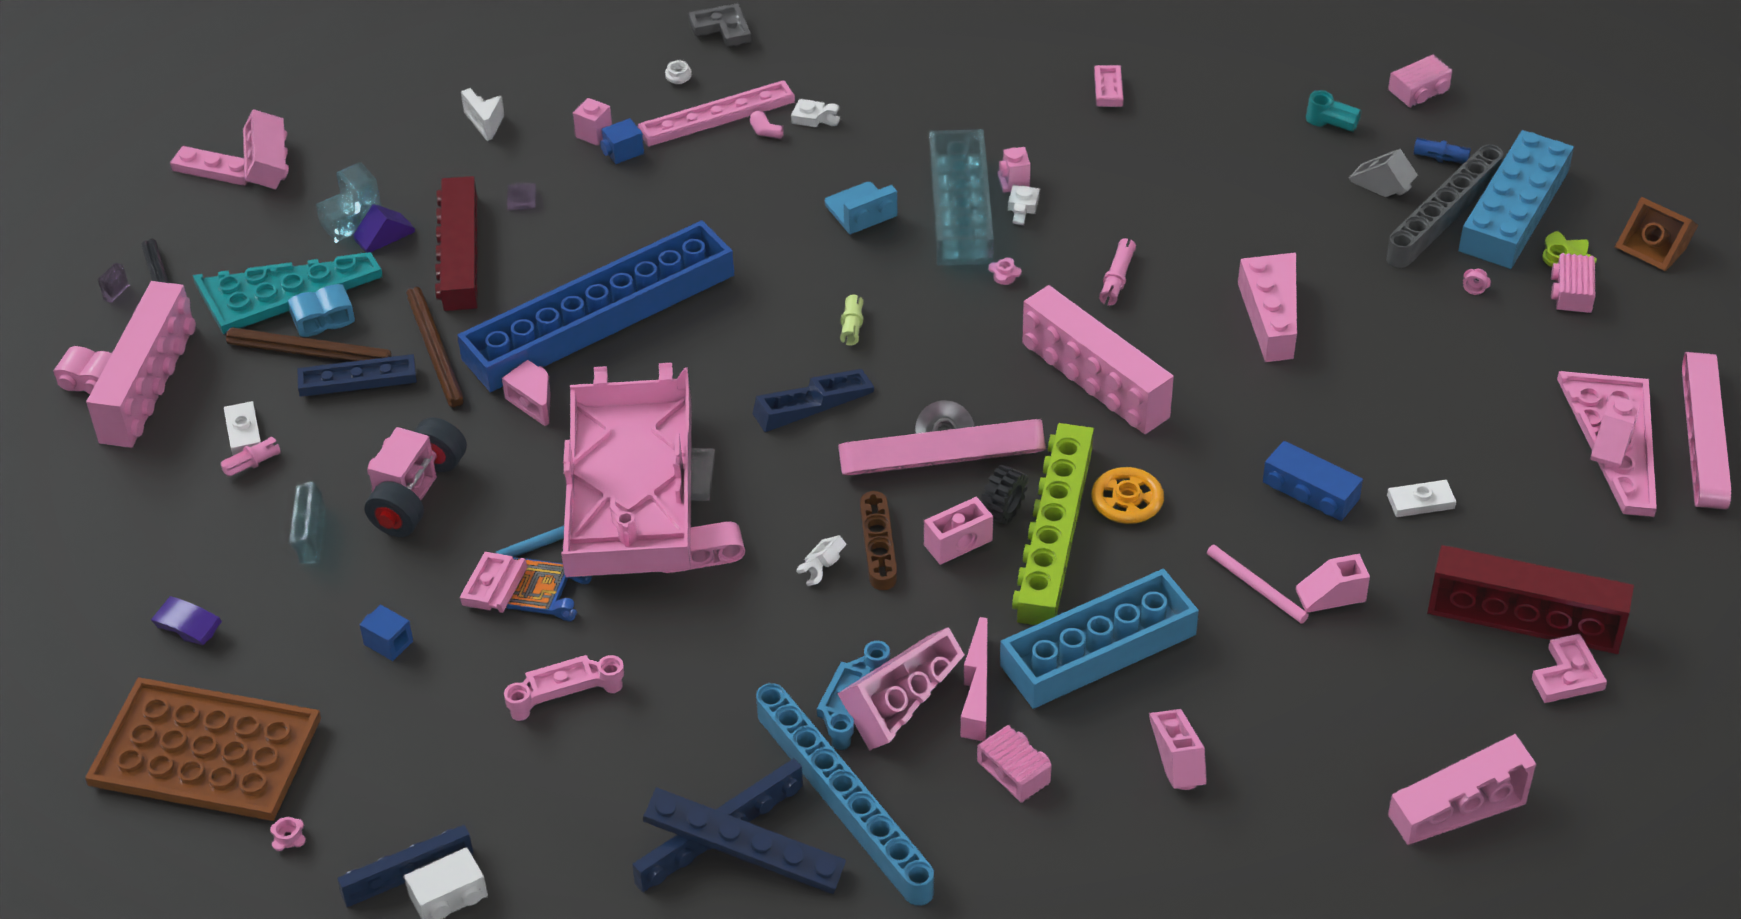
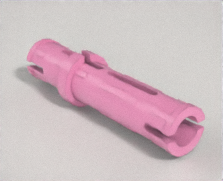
(1115, 278)

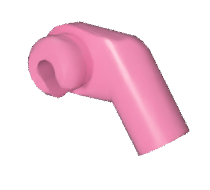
(763, 127)

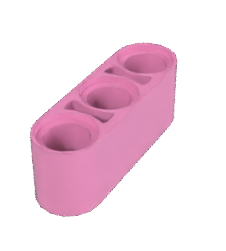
(715, 545)

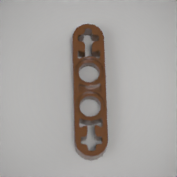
(878, 540)

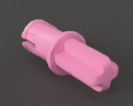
(250, 457)

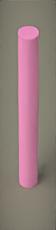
(1257, 584)

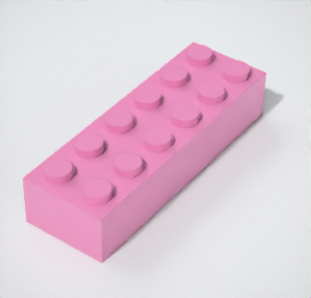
(1097, 359)
(141, 364)

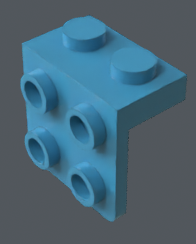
(863, 206)

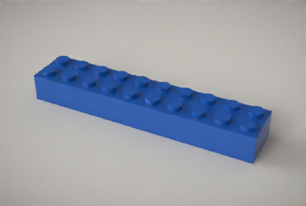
(597, 304)

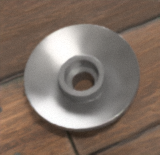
(943, 414)

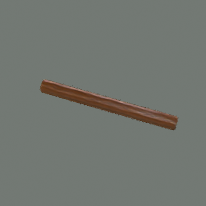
(303, 346)
(435, 347)

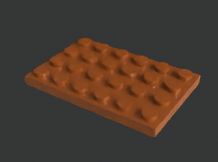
(204, 748)

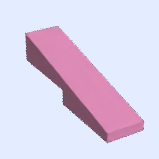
(975, 675)

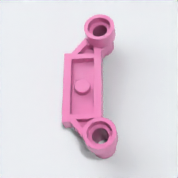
(563, 680)

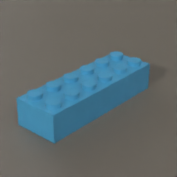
(1516, 199)
(1098, 638)

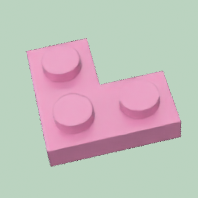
(1574, 674)

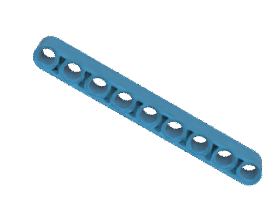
(846, 795)

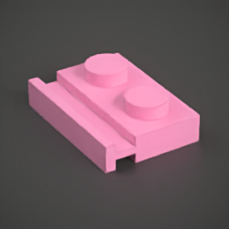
(493, 582)

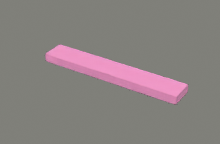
(716, 113)

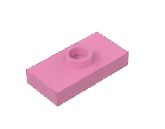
(1108, 86)

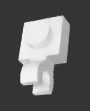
(812, 112)
(1023, 201)
(824, 554)

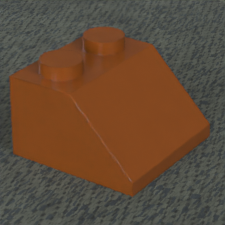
(1656, 234)

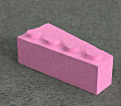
(1270, 299)
(894, 690)
(1465, 792)

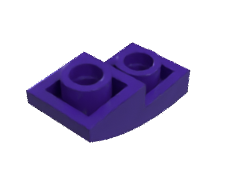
(187, 619)

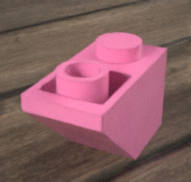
(1335, 584)

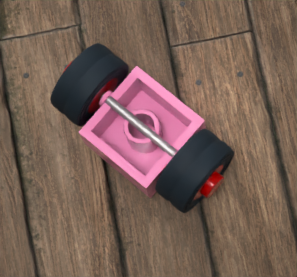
(407, 470)

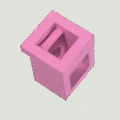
(1014, 169)

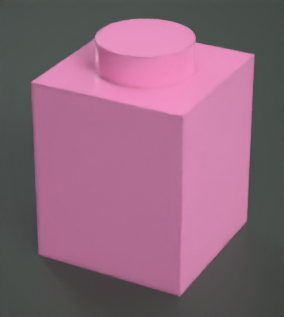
(590, 119)

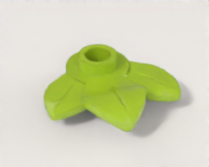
(1557, 244)

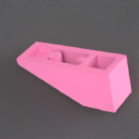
(1179, 749)

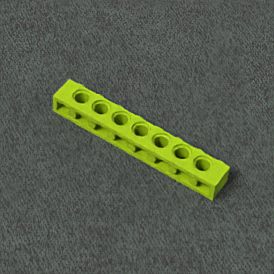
(1055, 524)

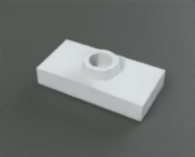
(242, 426)
(1421, 498)

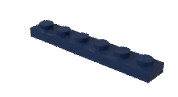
(747, 805)
(744, 840)

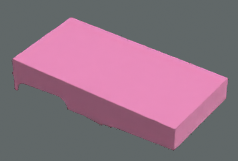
(628, 476)

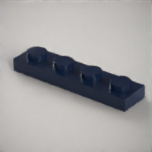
(356, 375)
(390, 870)

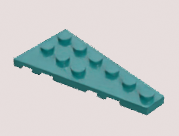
(265, 290)

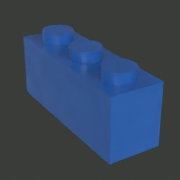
(1312, 480)

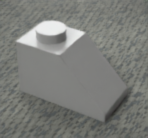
(1385, 174)

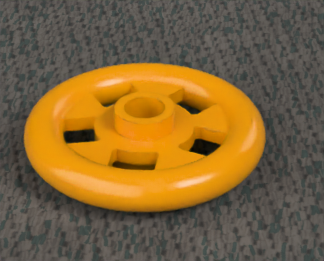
(1127, 495)

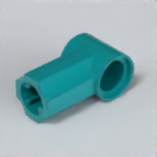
(1325, 110)

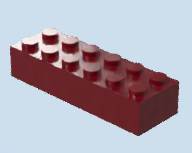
(1530, 598)

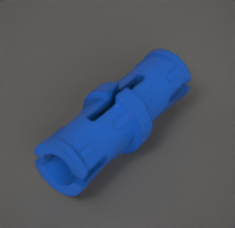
(1441, 151)

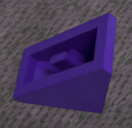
(381, 228)

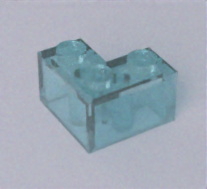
(345, 211)

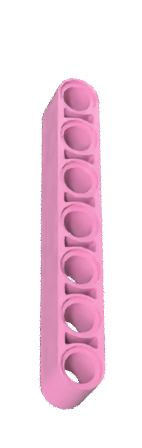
(1706, 431)
(941, 447)

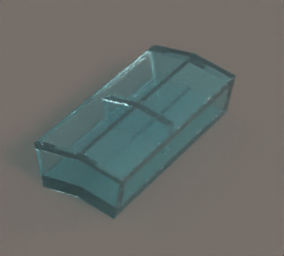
(307, 522)

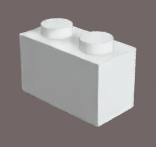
(446, 885)

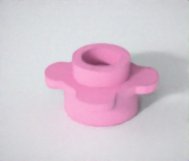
(1004, 271)
(285, 827)

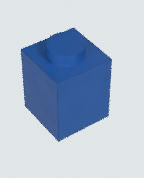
(622, 141)
(386, 632)

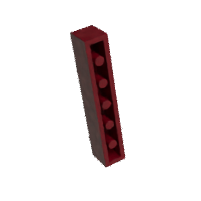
(458, 244)

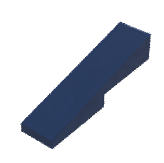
(822, 394)

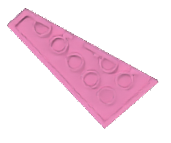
(1588, 398)

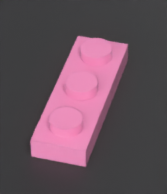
(209, 165)

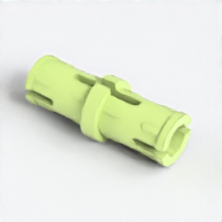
(851, 320)

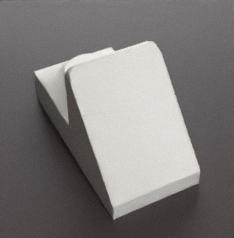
(483, 114)

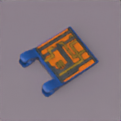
(542, 588)

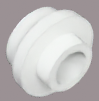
(678, 72)

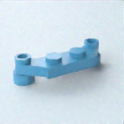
(831, 709)

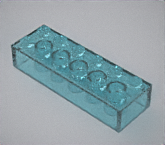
(960, 197)

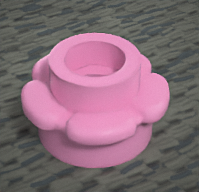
(1473, 286)

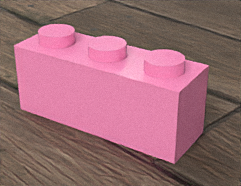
(265, 149)

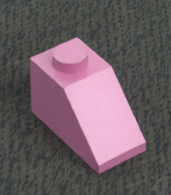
(529, 390)
(1615, 431)

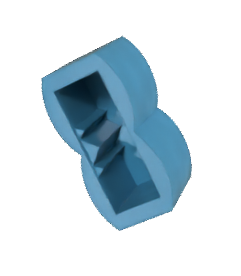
(321, 310)

